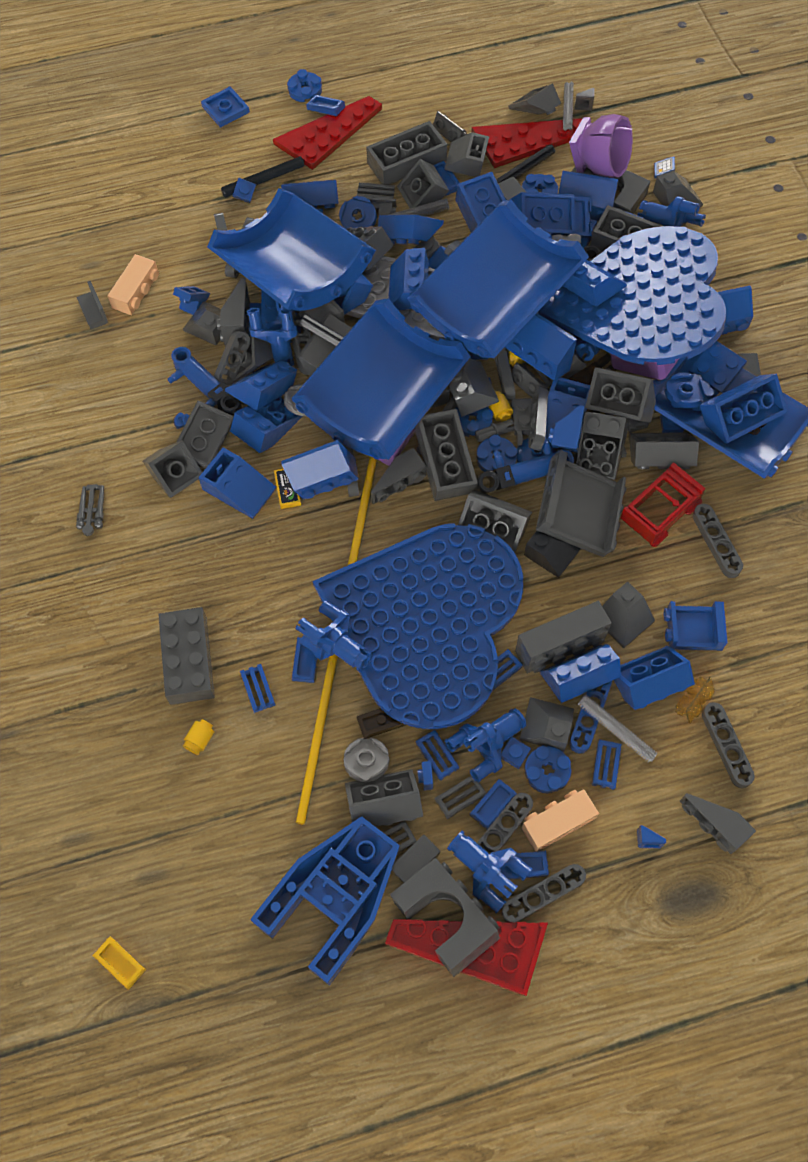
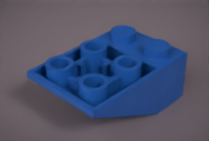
(564, 398)
(263, 427)
(236, 483)

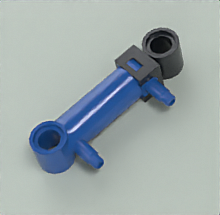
(189, 367)
(519, 472)

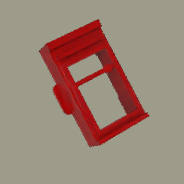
(683, 484)

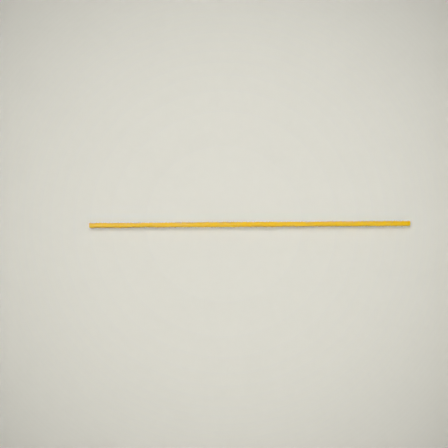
(332, 661)

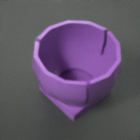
(603, 145)

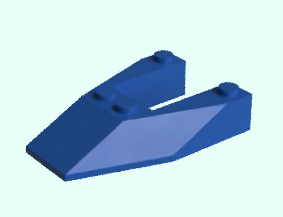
(343, 881)

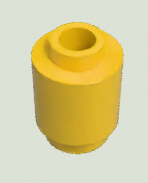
(501, 410)
(198, 736)

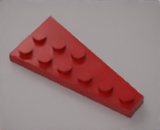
(326, 134)
(520, 140)
(504, 964)

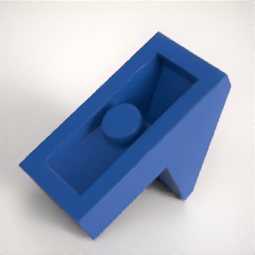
(190, 298)

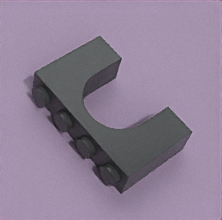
(632, 190)
(434, 884)

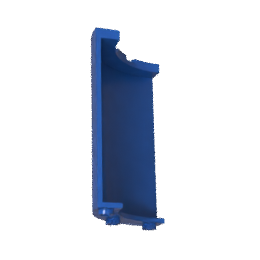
(294, 253)
(496, 281)
(379, 382)
(756, 452)

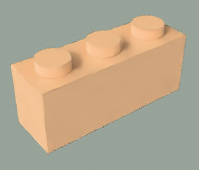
(133, 284)
(559, 819)

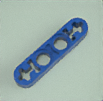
(588, 738)

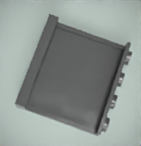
(581, 506)

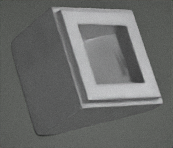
(584, 100)

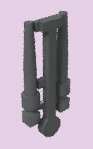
(88, 529)

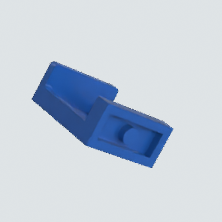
(696, 627)

